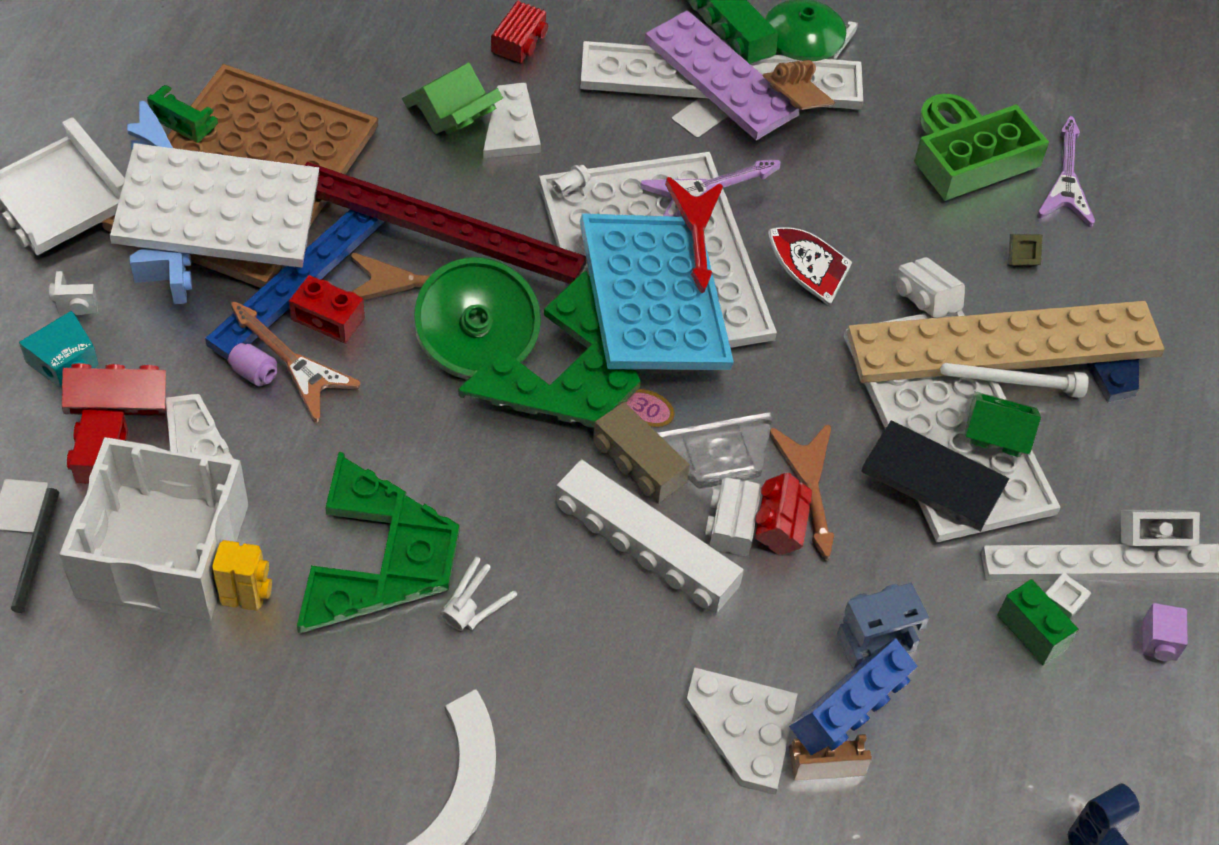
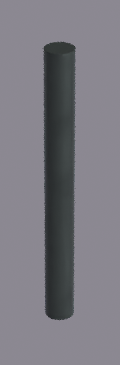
(35, 550)

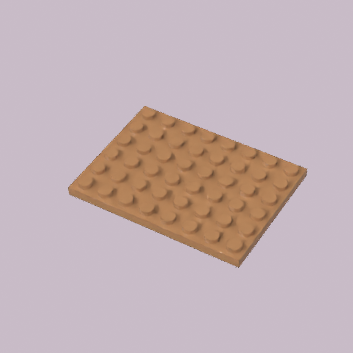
(275, 125)

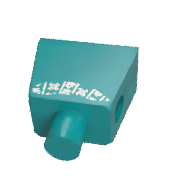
(58, 347)

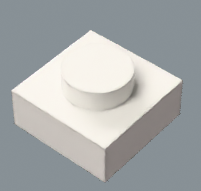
(1068, 595)

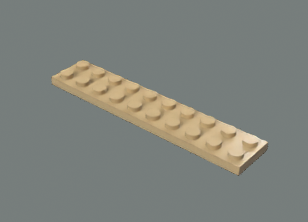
(1005, 340)

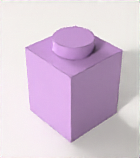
(1165, 632)

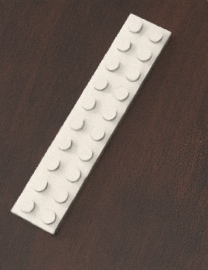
(644, 71)

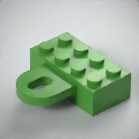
(976, 148)

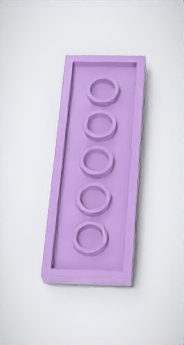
(721, 74)

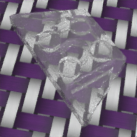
(723, 449)

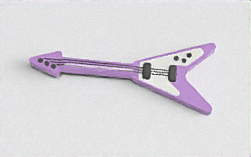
(700, 186)
(1067, 189)

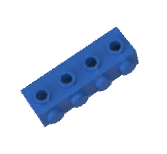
(853, 697)

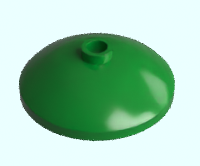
(807, 29)

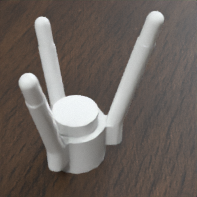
(460, 608)

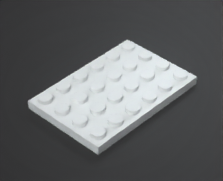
(216, 205)

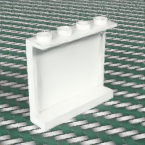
(59, 190)

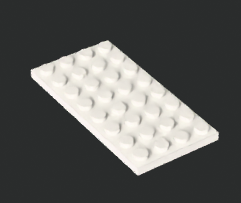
(940, 411)

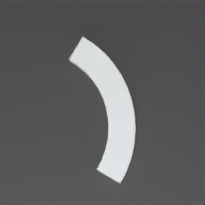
(474, 777)

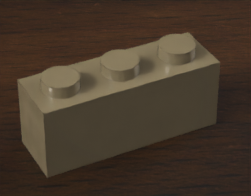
(641, 452)

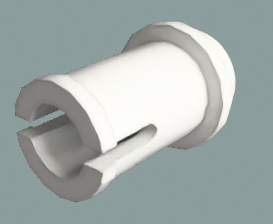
(576, 177)

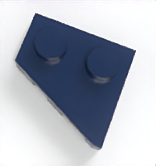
(1116, 378)

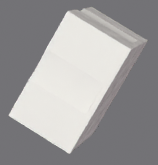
(154, 528)

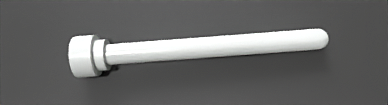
(1073, 384)

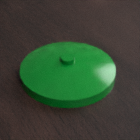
(473, 312)

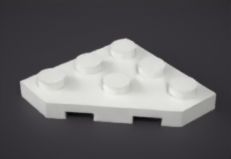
(744, 724)

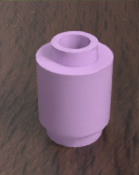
(252, 364)

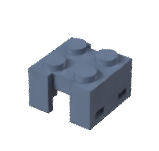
(880, 618)

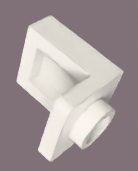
(77, 298)

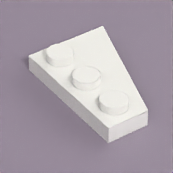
(512, 124)
(193, 427)

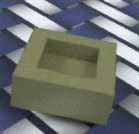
(1025, 249)

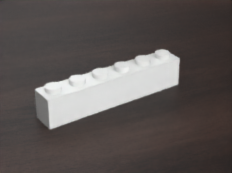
(648, 536)

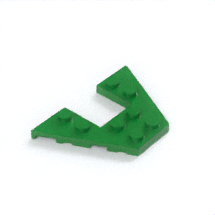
(582, 391)
(415, 558)

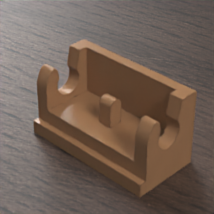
(845, 761)

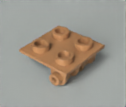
(795, 83)

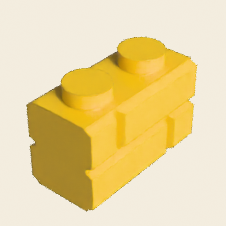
(241, 575)

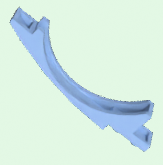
(149, 263)

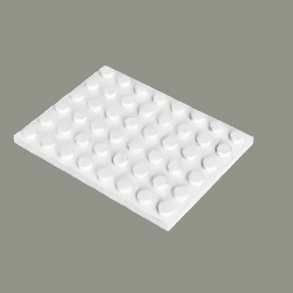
(619, 192)

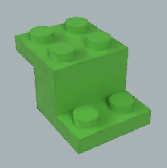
(453, 100)

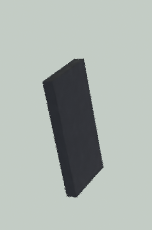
(935, 475)

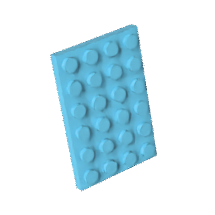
(648, 298)

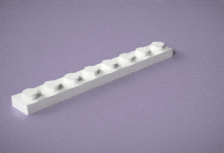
(1100, 562)

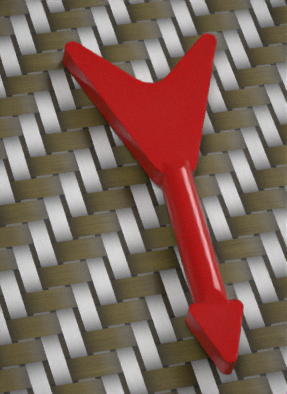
(696, 213)

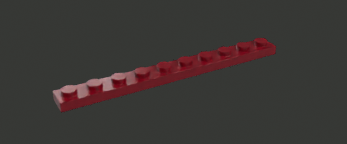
(449, 226)

